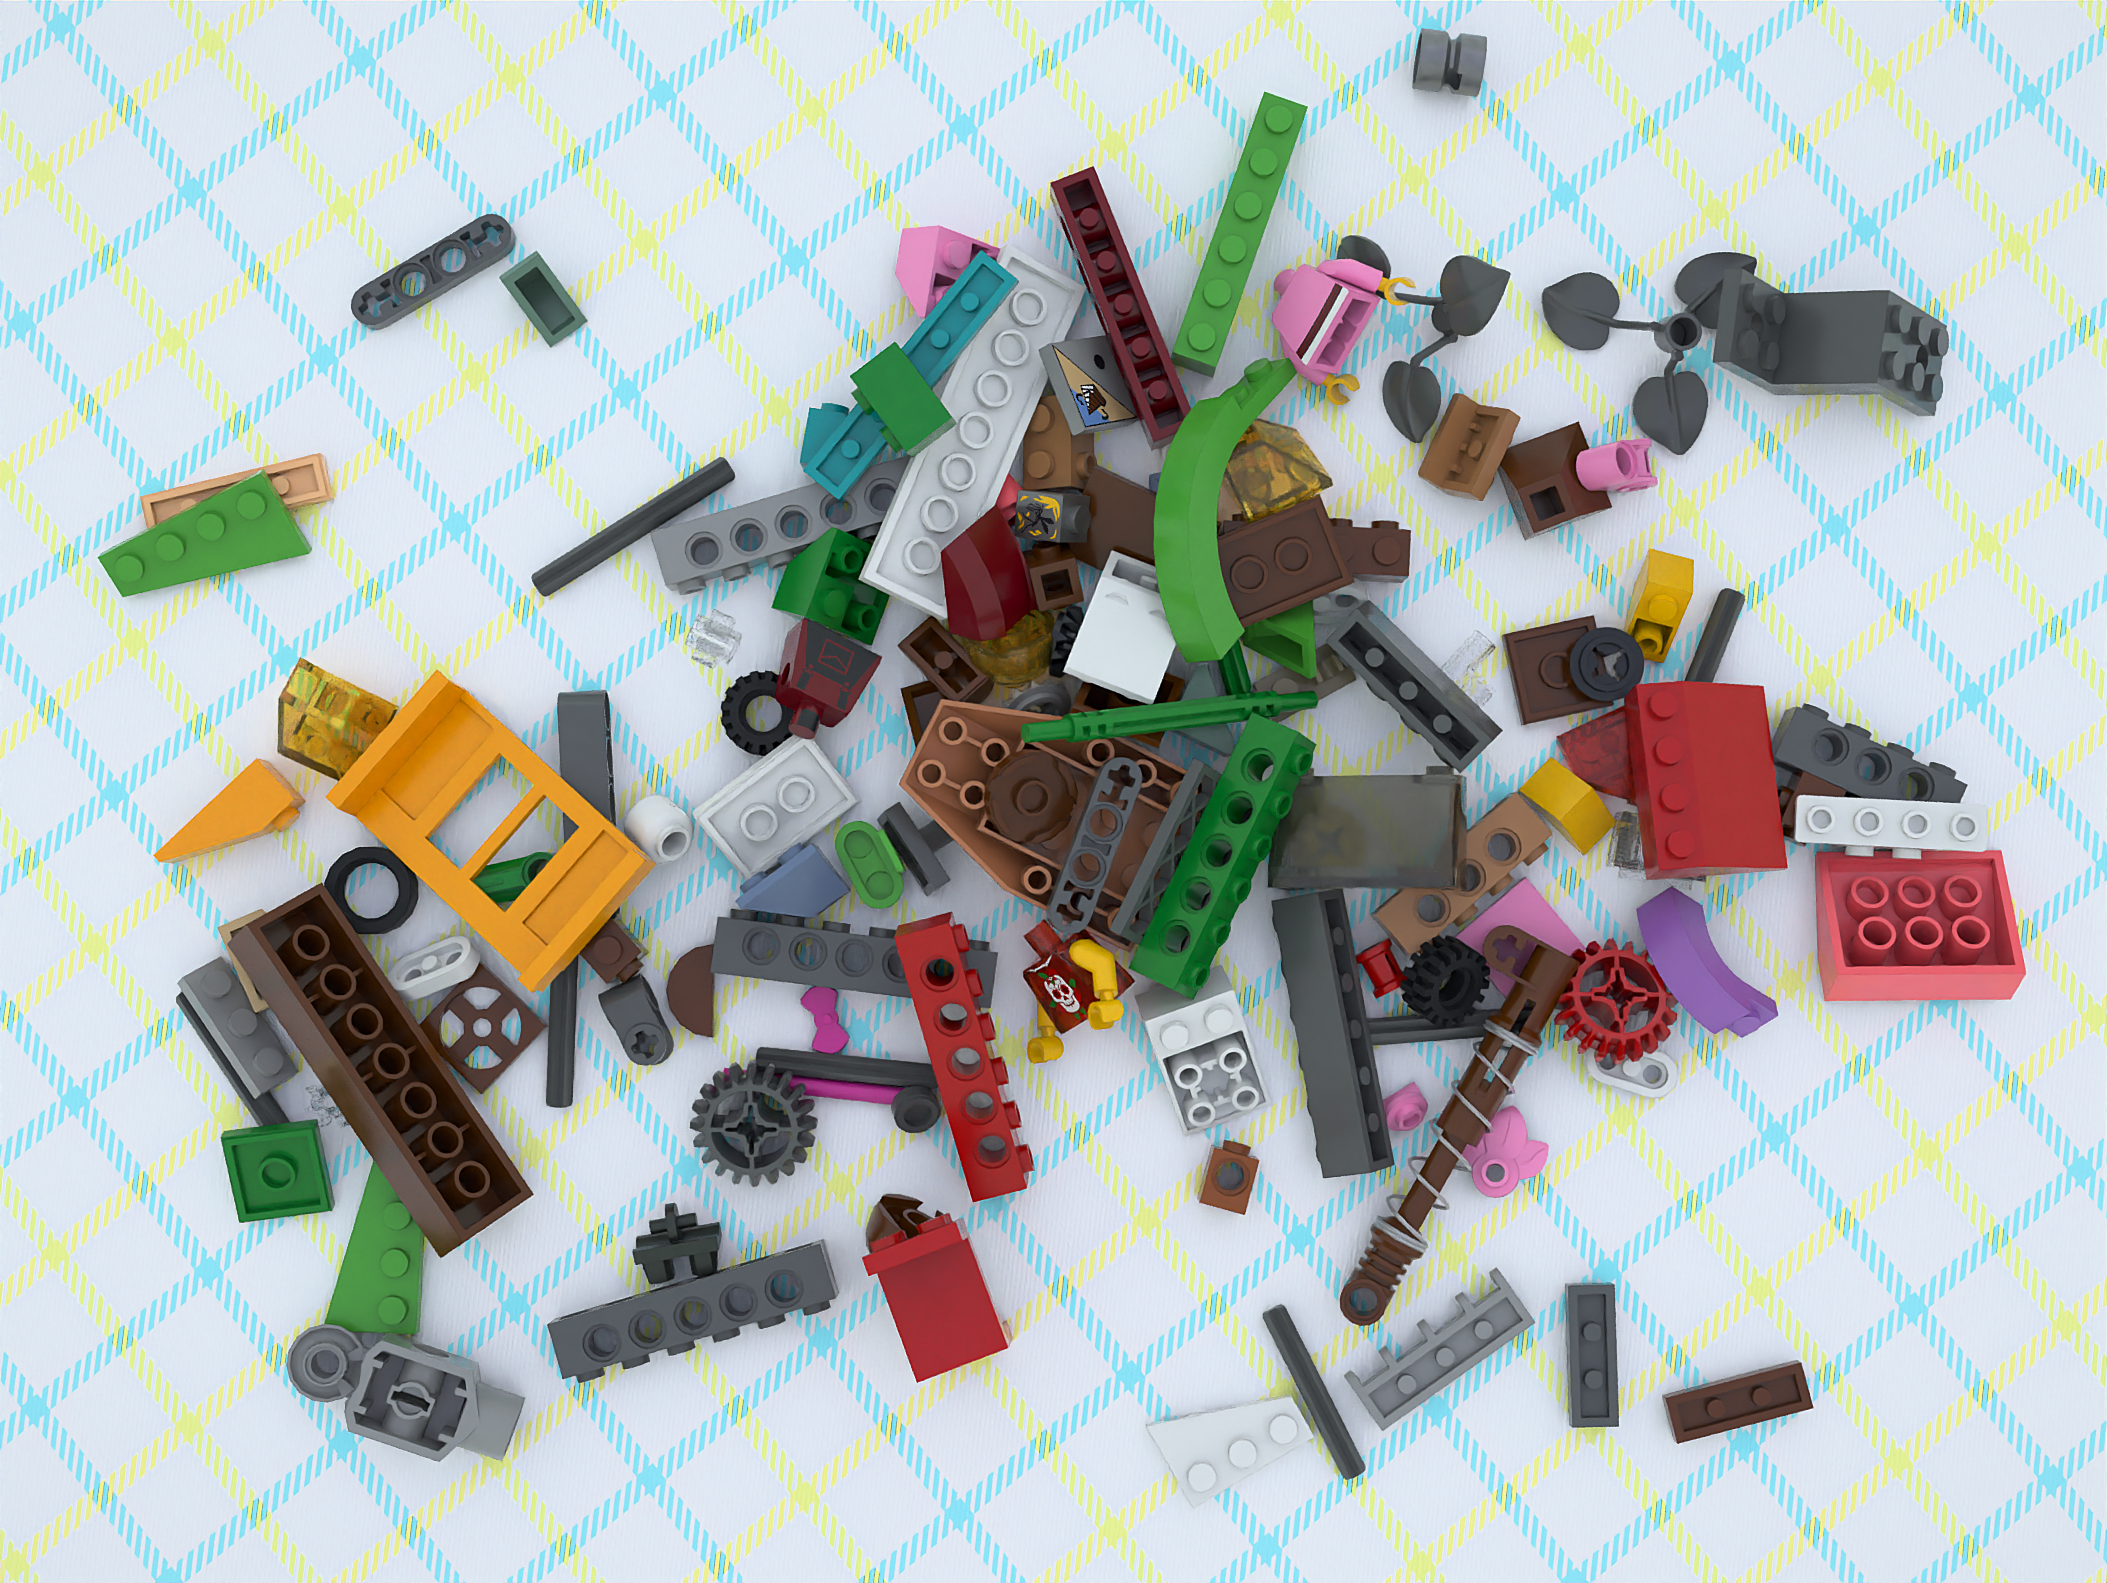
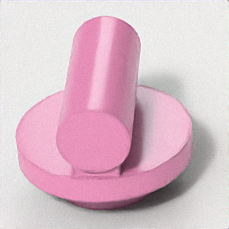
(1405, 1108)

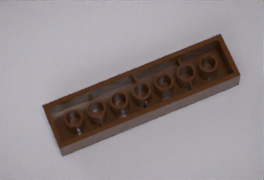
(379, 1068)

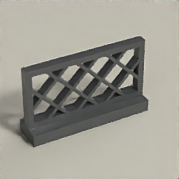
(1163, 852)

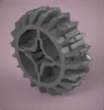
(771, 1122)

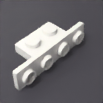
(1890, 824)

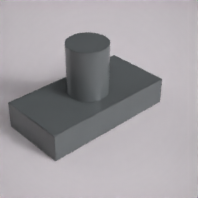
(917, 847)

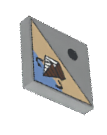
(1088, 385)

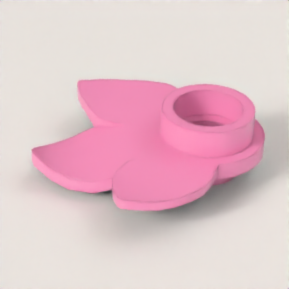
(1508, 1149)

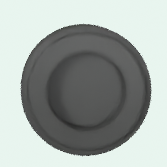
(915, 1109)

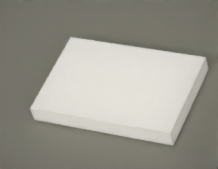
(775, 806)

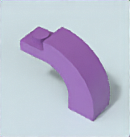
(1694, 971)

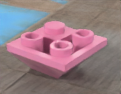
(932, 261)

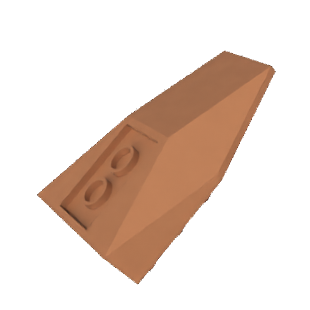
(949, 784)

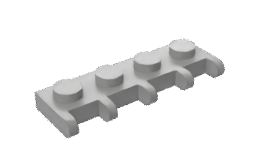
(1442, 1353)

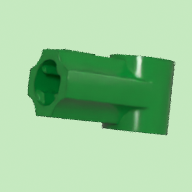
(509, 878)

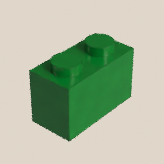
(902, 401)

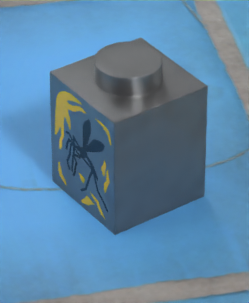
(1052, 516)

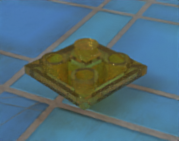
(1272, 470)
(328, 719)

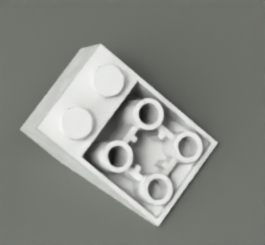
(1124, 632)
(1204, 1053)

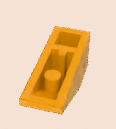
(244, 810)

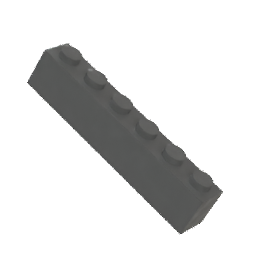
(1332, 1033)

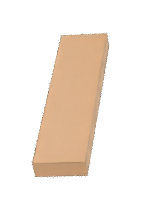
(297, 481)

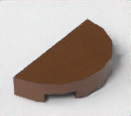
(692, 991)

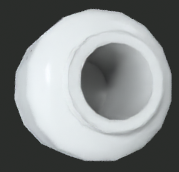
(659, 828)

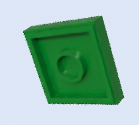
(278, 1170)

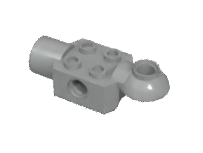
(406, 1393)

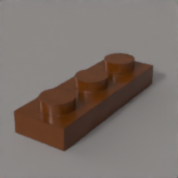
(1737, 1401)

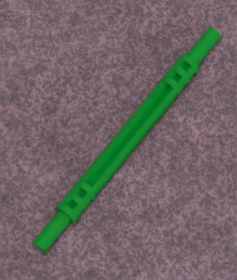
(1167, 716)

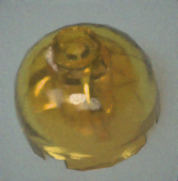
(1019, 656)

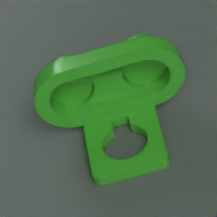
(871, 863)

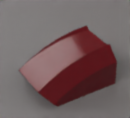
(986, 580)

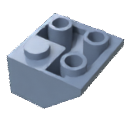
(800, 887)

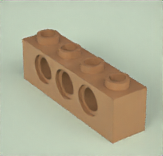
(1526, 838)

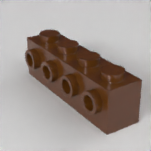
(1371, 553)

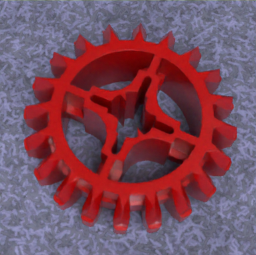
(1649, 996)

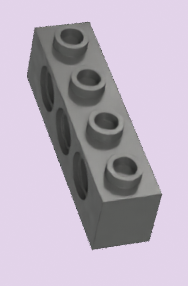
(1795, 752)

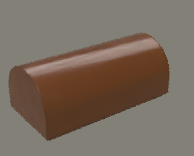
(945, 663)

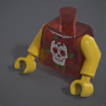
(1071, 983)

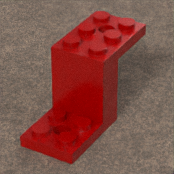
(938, 1296)

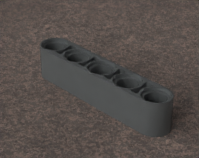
(587, 752)

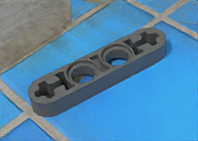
(437, 279)
(1101, 848)

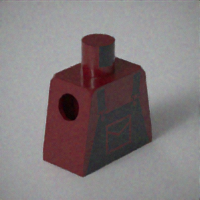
(821, 677)

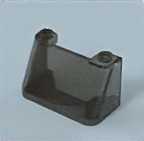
(1373, 833)

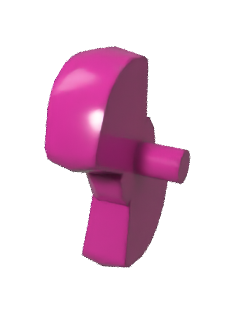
(830, 1034)

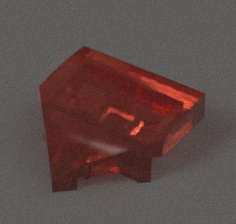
(1601, 754)

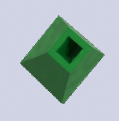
(826, 587)

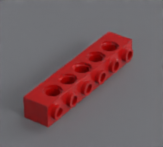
(985, 1171)

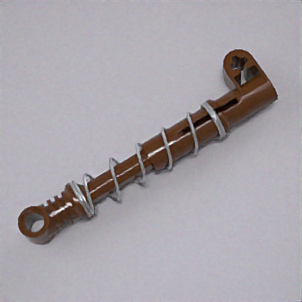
(1464, 1118)

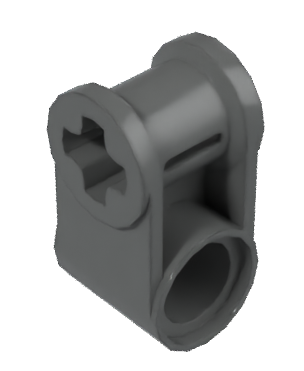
(635, 1012)

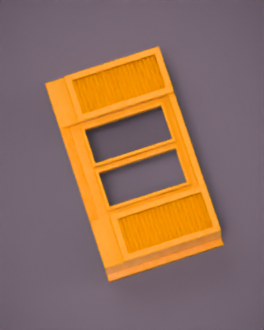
(426, 769)

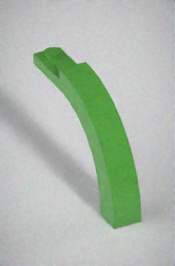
(1188, 506)

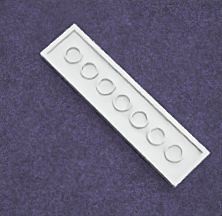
(992, 400)

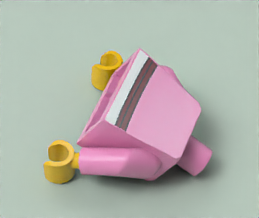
(1324, 315)

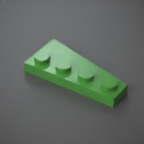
(216, 536)
(381, 1267)

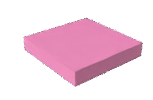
(1528, 911)

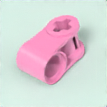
(1616, 466)

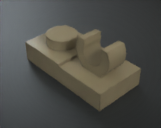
(1330, 677)

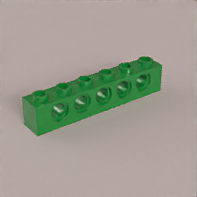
(1218, 831)

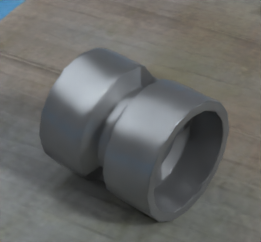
(1449, 62)

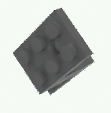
(1830, 343)

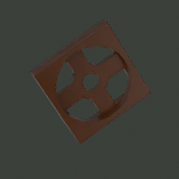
(531, 1028)

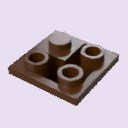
(1545, 484)

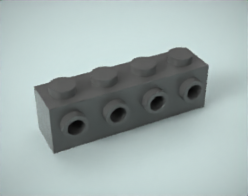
(1413, 686)

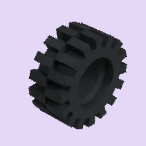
(735, 708)
(1430, 971)

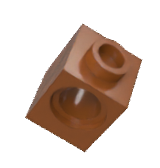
(1235, 1197)

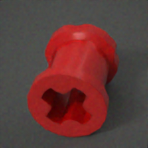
(1381, 967)

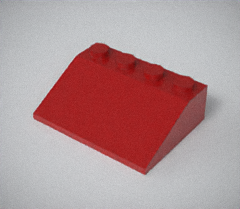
(1704, 779)

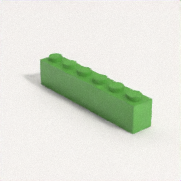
(1238, 234)

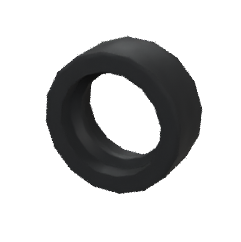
(407, 888)

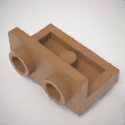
(1468, 448)
(1052, 454)

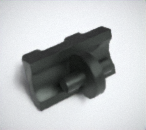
(675, 1238)

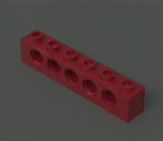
(1121, 305)

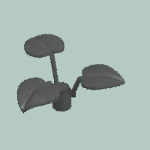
(1466, 304)
(1668, 407)

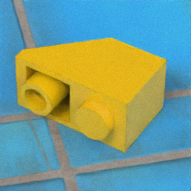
(1659, 602)

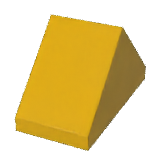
(1568, 805)

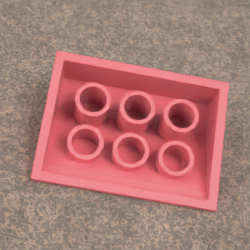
(1916, 927)

